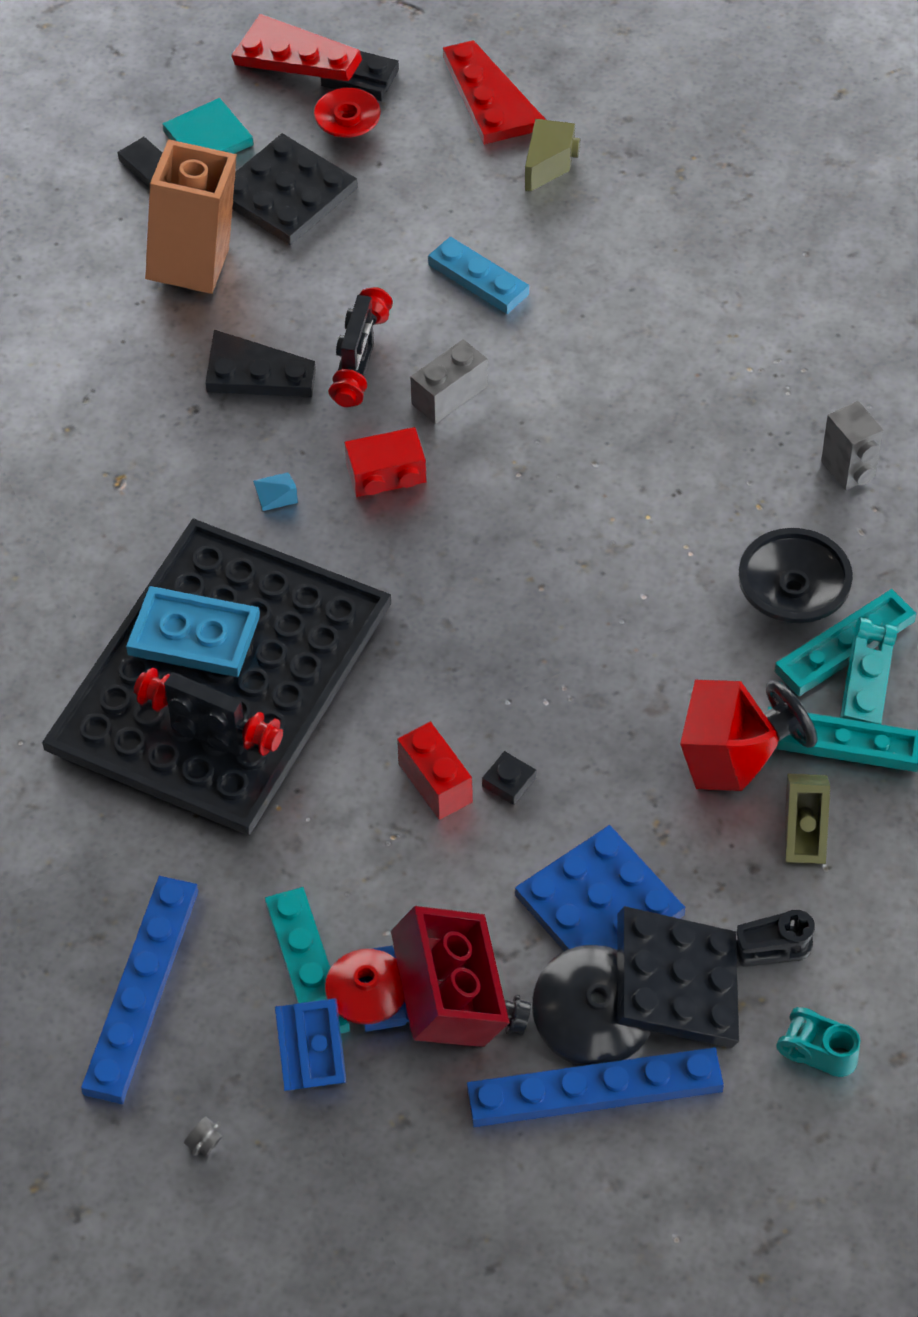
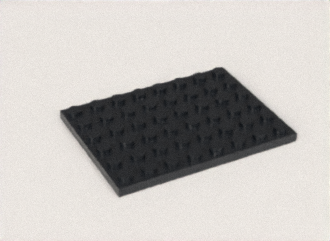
(296, 662)

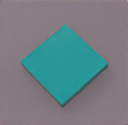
(210, 127)

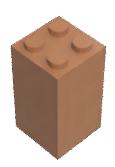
(190, 216)

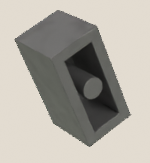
(449, 381)
(852, 445)

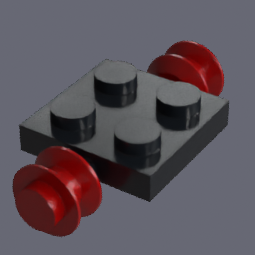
(357, 344)
(207, 714)

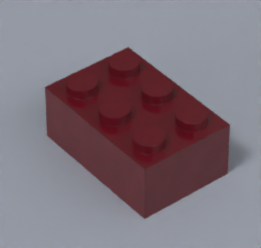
(449, 976)

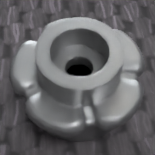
(203, 1137)

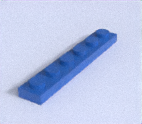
(140, 990)
(594, 1087)

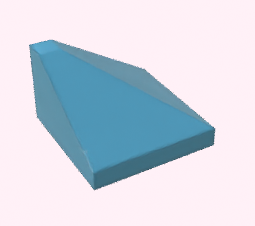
(276, 491)

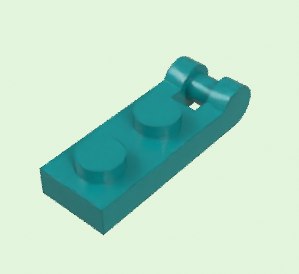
(868, 672)

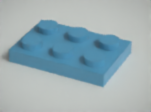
(193, 631)

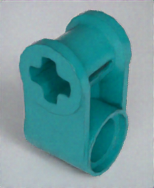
(817, 1040)

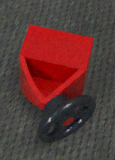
(730, 736)

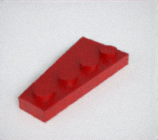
(489, 95)

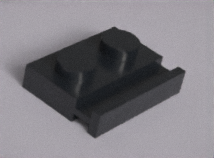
(372, 75)

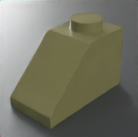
(550, 152)
(806, 818)

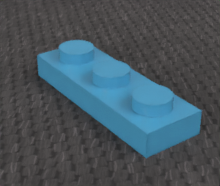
(478, 275)

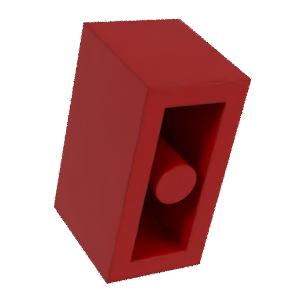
(385, 462)
(435, 770)

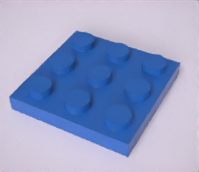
(588, 886)

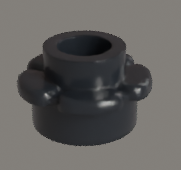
(518, 1015)

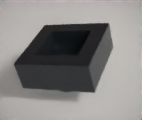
(509, 777)

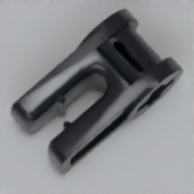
(774, 940)

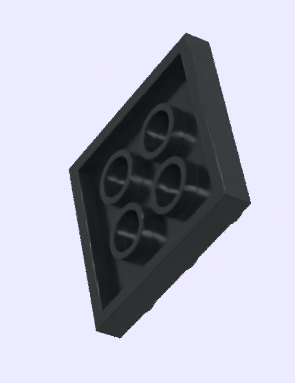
(289, 188)
(677, 977)

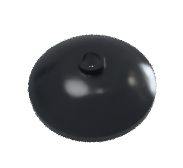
(800, 562)
(570, 1018)

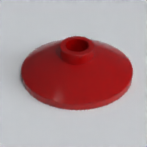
(347, 112)
(365, 1001)

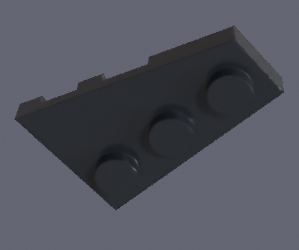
(256, 369)

